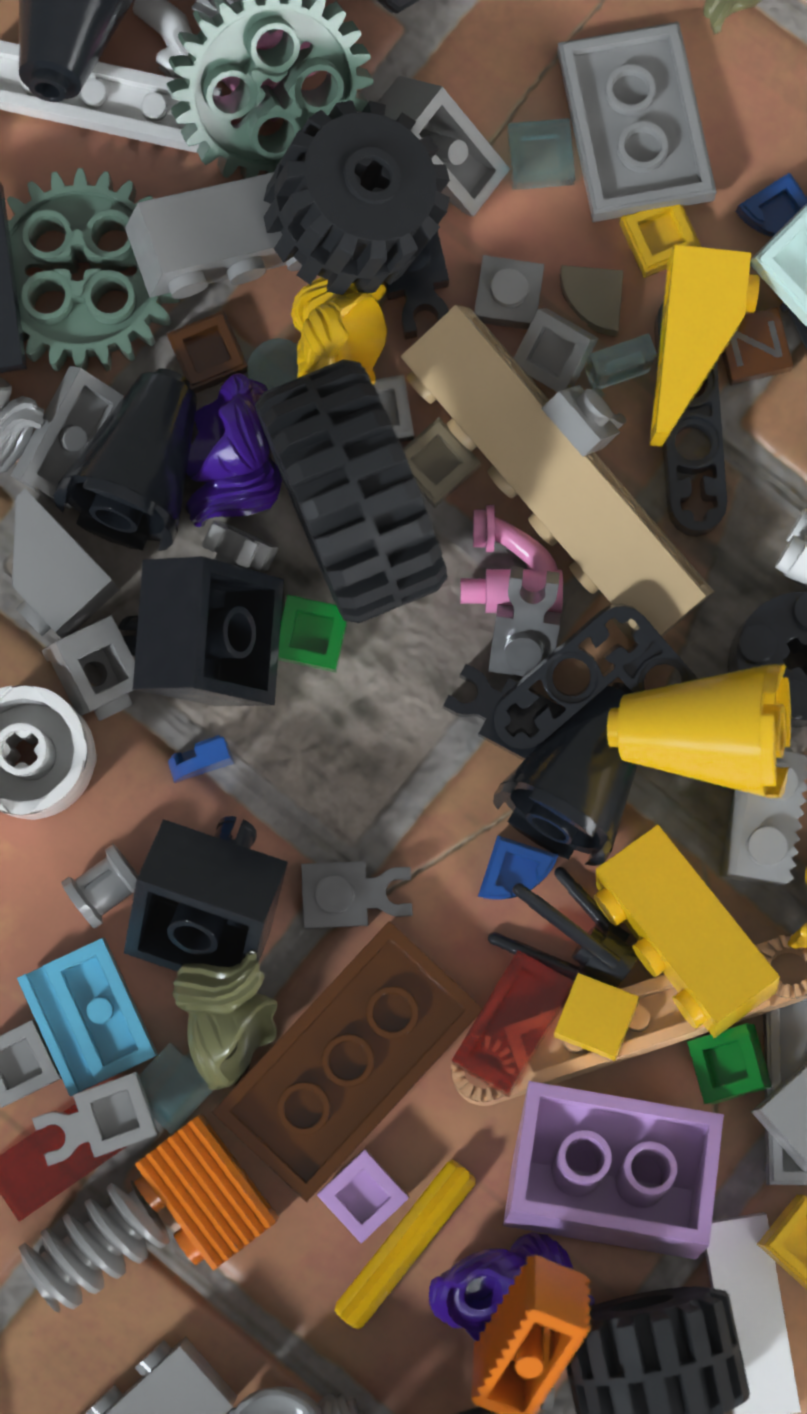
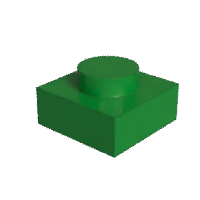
(311, 634)
(729, 1064)

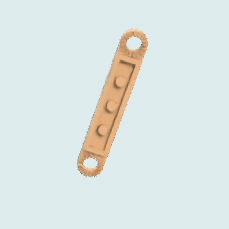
(653, 1026)

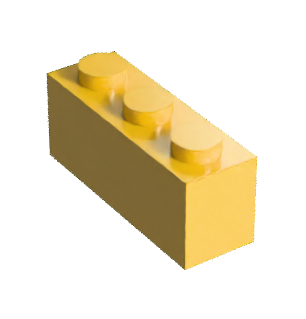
(684, 933)

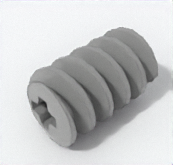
(93, 1247)

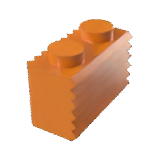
(204, 1193)
(530, 1338)

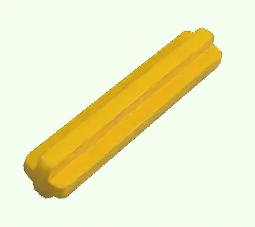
(405, 1244)

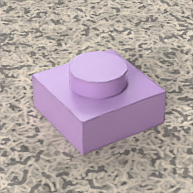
(363, 1195)

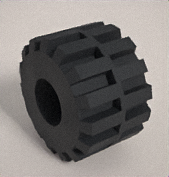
(356, 197)
(660, 1355)

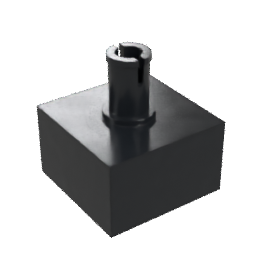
(206, 632)
(203, 897)

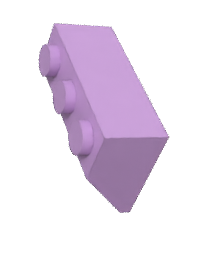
(614, 1170)

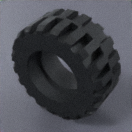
(352, 490)

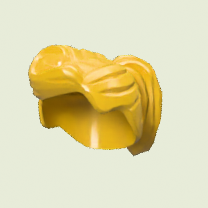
(338, 327)

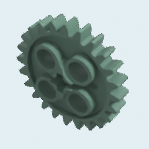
(229, 49)
(78, 326)

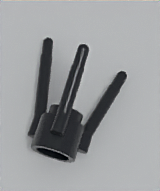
(600, 954)

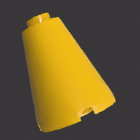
(711, 729)

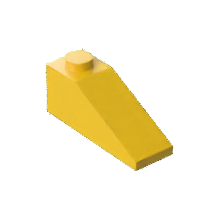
(701, 313)

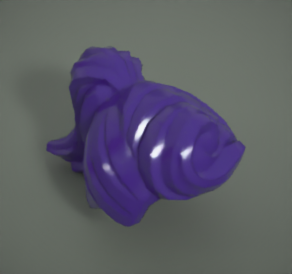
(231, 456)
(476, 1284)

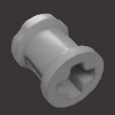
(102, 886)

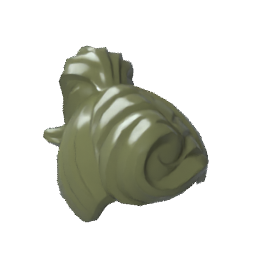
(225, 1017)

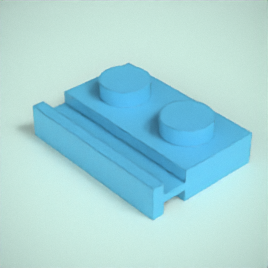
(87, 1016)

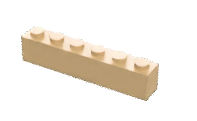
(570, 495)

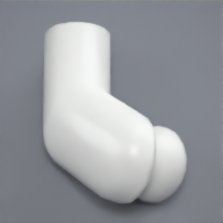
(168, 22)

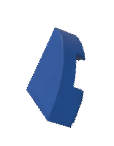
(772, 206)
(204, 758)
(513, 864)

